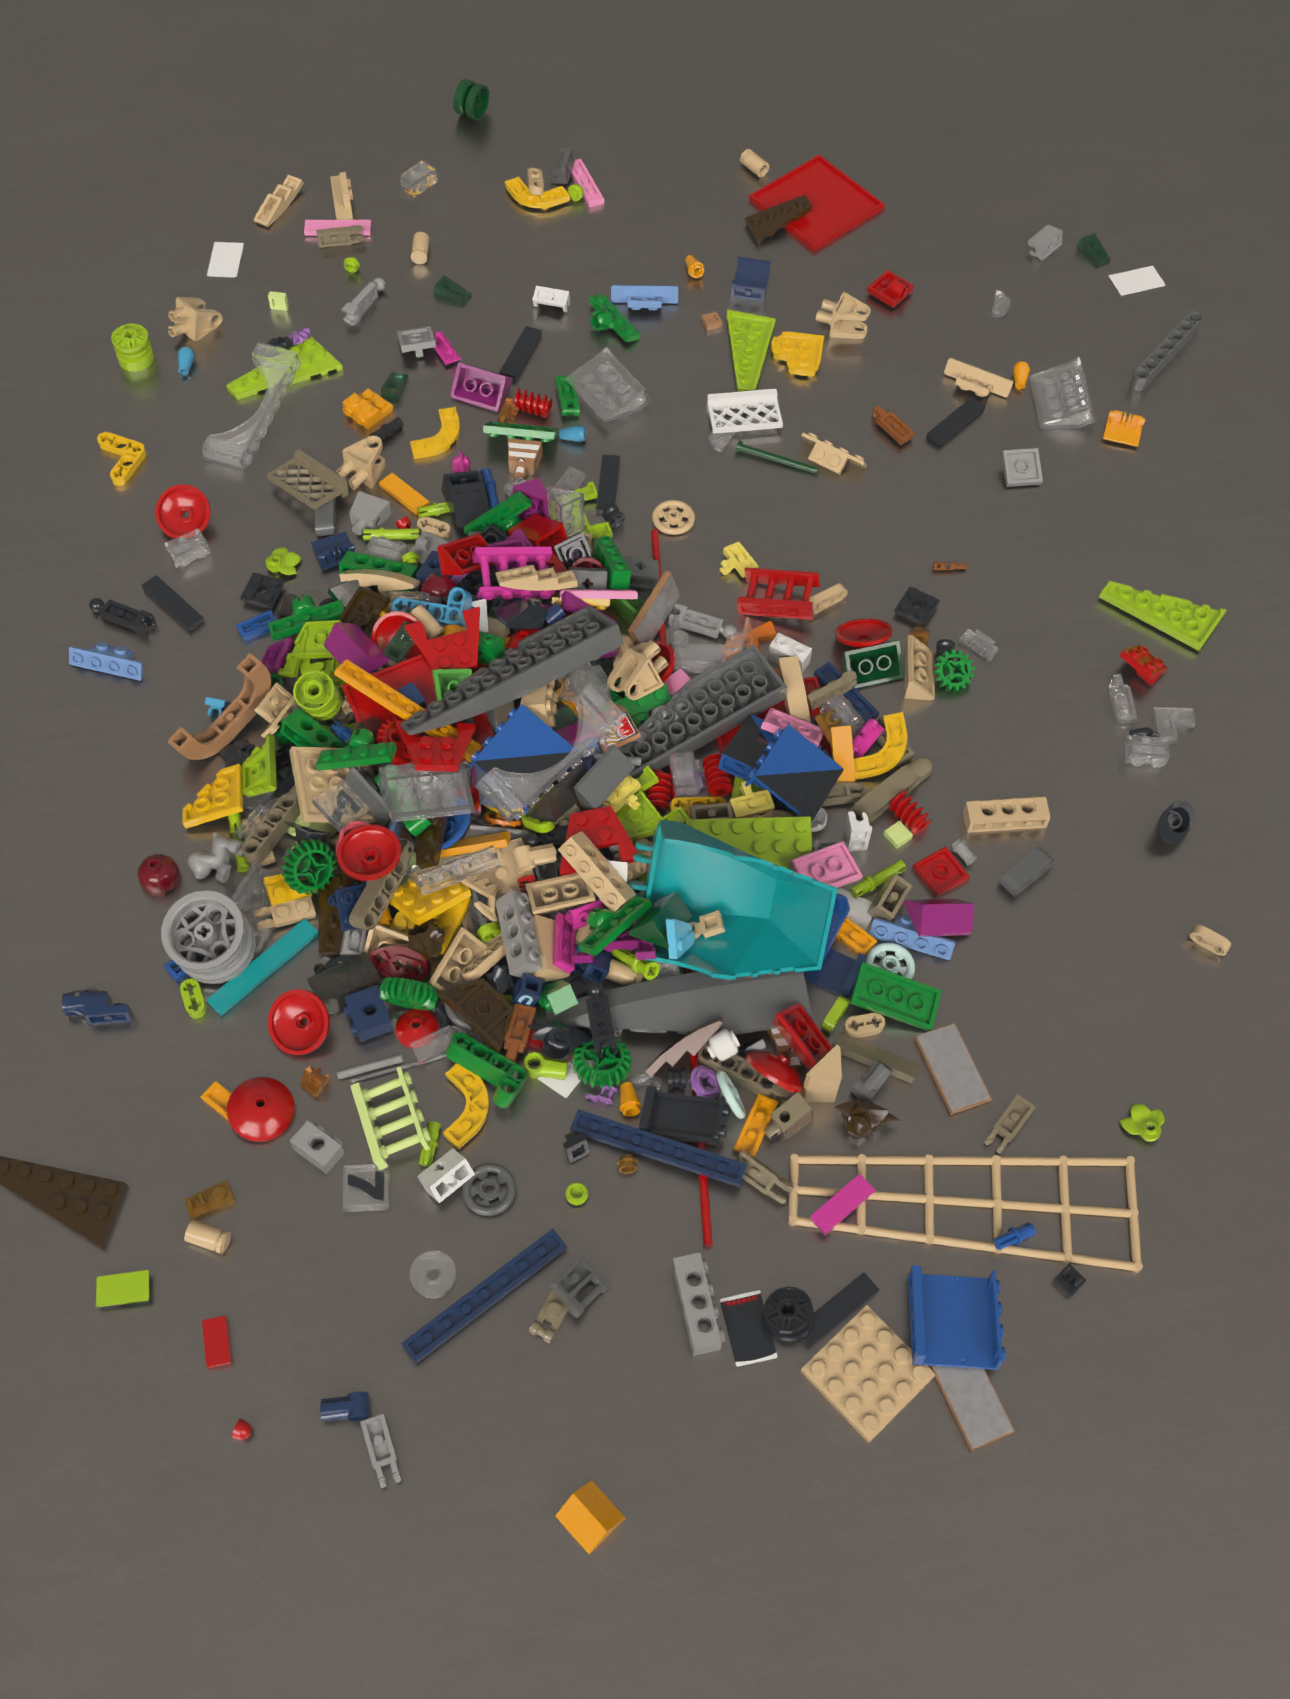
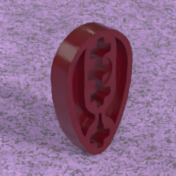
(391, 968)

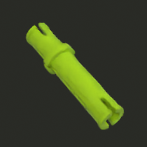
(392, 534)
(235, 822)
(870, 883)

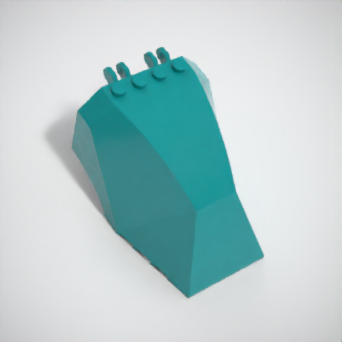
(768, 912)

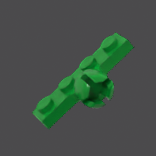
(610, 317)
(502, 515)
(304, 612)
(640, 708)
(359, 752)
(609, 925)

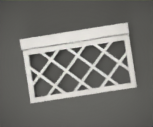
(743, 401)

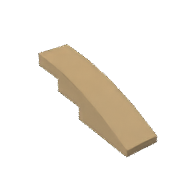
(279, 201)
(383, 579)
(529, 579)
(796, 699)

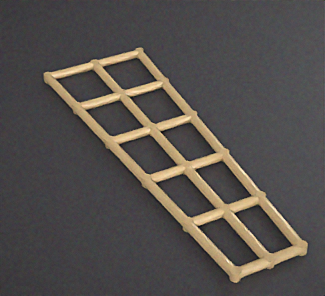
(996, 1203)

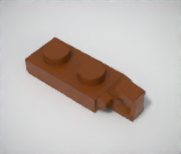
(893, 425)
(518, 1030)

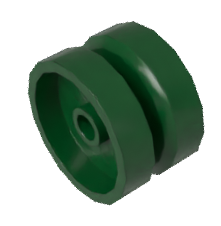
(471, 99)

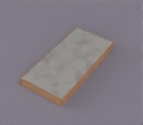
(655, 610)
(952, 1068)
(973, 1404)

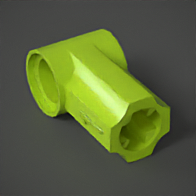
(547, 1067)

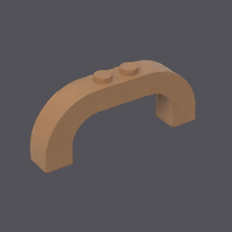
(232, 719)

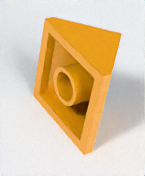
(589, 1516)

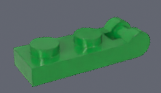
(567, 397)

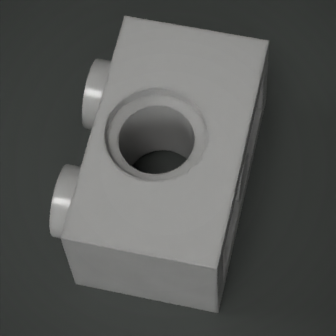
(323, 1157)

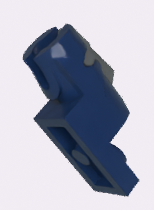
(95, 1007)

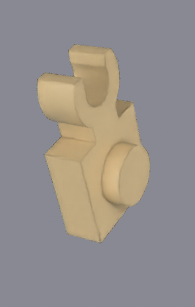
(709, 925)

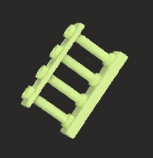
(375, 1133)

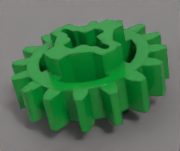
(946, 666)

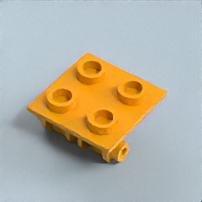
(1123, 428)

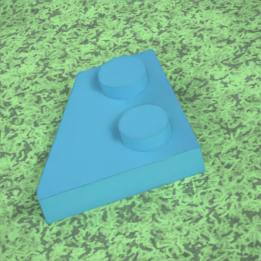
(679, 937)

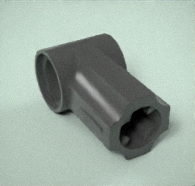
(868, 1087)

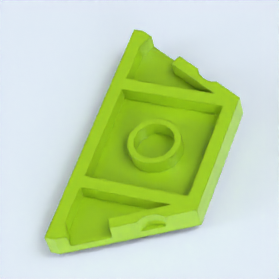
(260, 769)

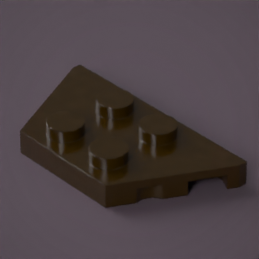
(481, 1009)

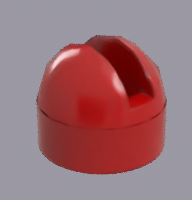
(403, 523)
(242, 1430)

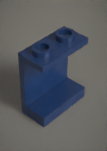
(751, 279)
(837, 973)

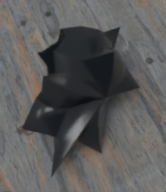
(500, 978)
(559, 1038)

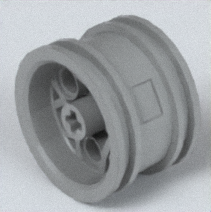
(193, 918)

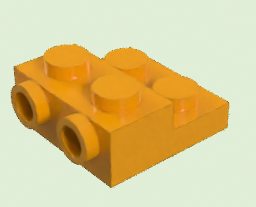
(366, 408)

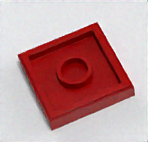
(940, 872)

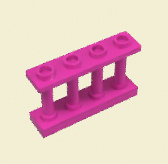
(503, 556)

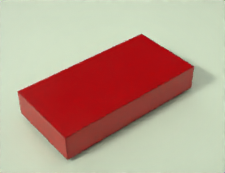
(216, 1342)

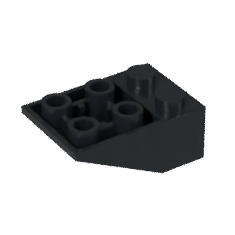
(465, 496)
(471, 583)
(284, 770)

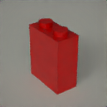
(541, 531)

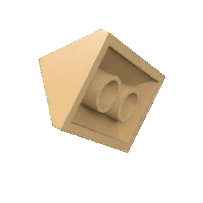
(918, 670)
(558, 894)
(382, 936)
(545, 936)
(460, 953)
(824, 1078)

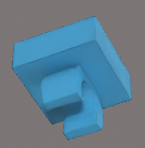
(216, 704)

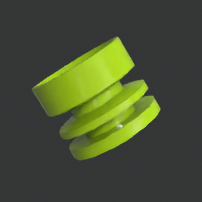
(132, 347)

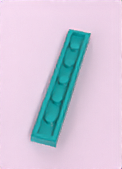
(262, 967)

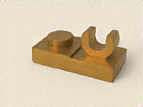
(826, 721)
(209, 1200)

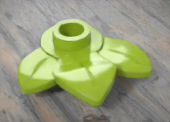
(283, 561)
(1142, 1120)

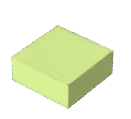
(278, 301)
(898, 834)

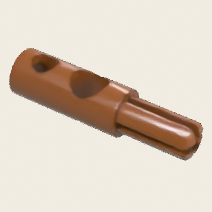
(941, 565)

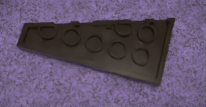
(72, 1198)

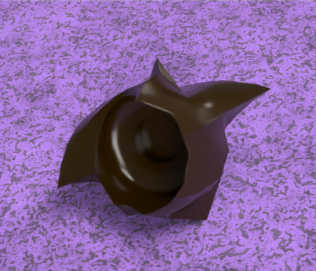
(427, 938)
(864, 1117)

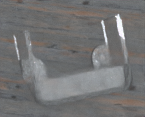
(699, 657)

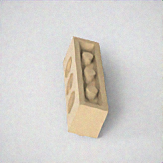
(997, 820)
(596, 871)

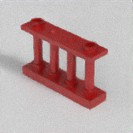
(774, 607)

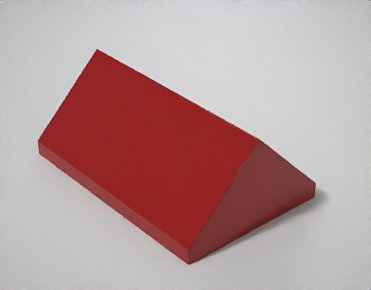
(457, 555)
(802, 1035)

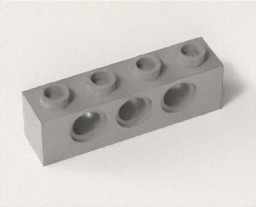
(518, 933)
(700, 1340)

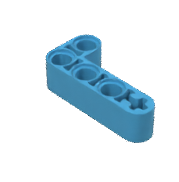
(447, 611)

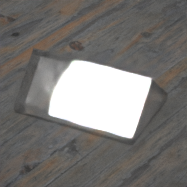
(567, 508)

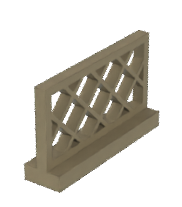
(317, 472)

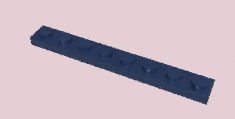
(659, 1148)
(483, 1296)

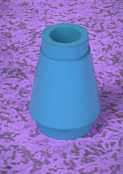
(185, 360)
(574, 433)

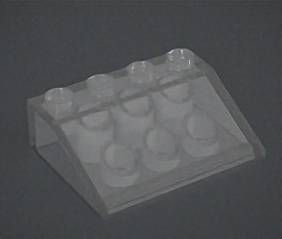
(608, 387)
(1063, 396)
(424, 793)

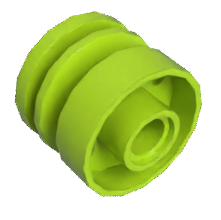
(318, 695)

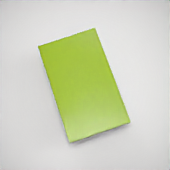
(122, 1288)

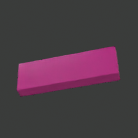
(564, 943)
(842, 1204)

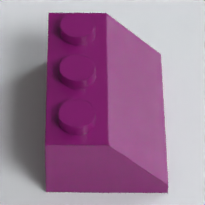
(480, 386)

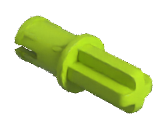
(433, 510)
(427, 1156)

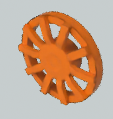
(496, 818)

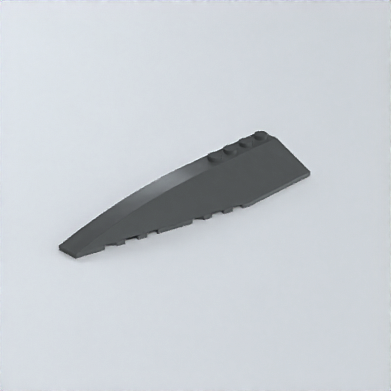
(531, 665)
(707, 709)
(694, 999)

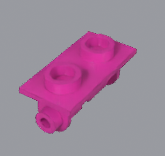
(445, 349)
(461, 463)
(866, 737)
(579, 915)

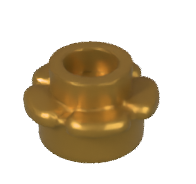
(627, 1164)

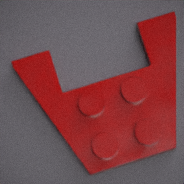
(452, 650)
(437, 753)
(603, 830)

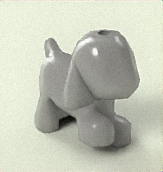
(204, 862)

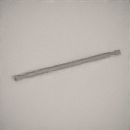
(392, 1069)

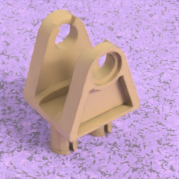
(844, 317)
(192, 321)
(360, 461)
(638, 670)

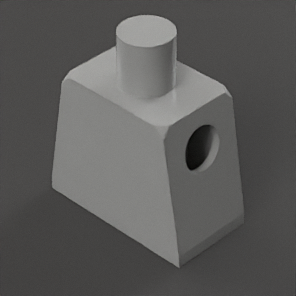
(368, 512)

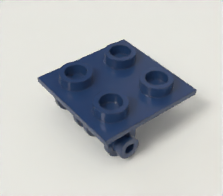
(332, 549)
(346, 900)

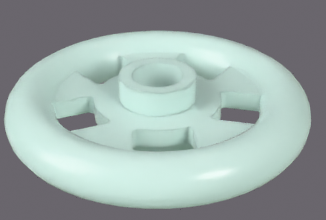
(900, 954)
(731, 1094)

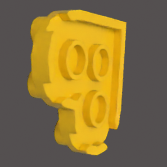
(799, 351)

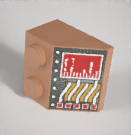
(624, 735)

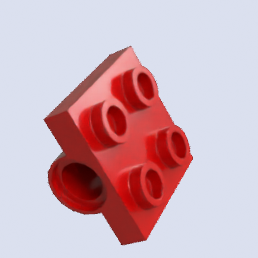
(890, 288)
(1147, 665)

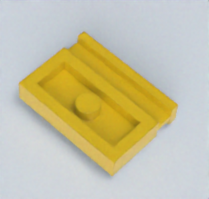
(279, 892)

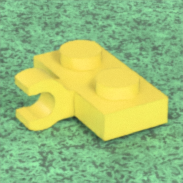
(737, 558)
(624, 794)
(751, 803)

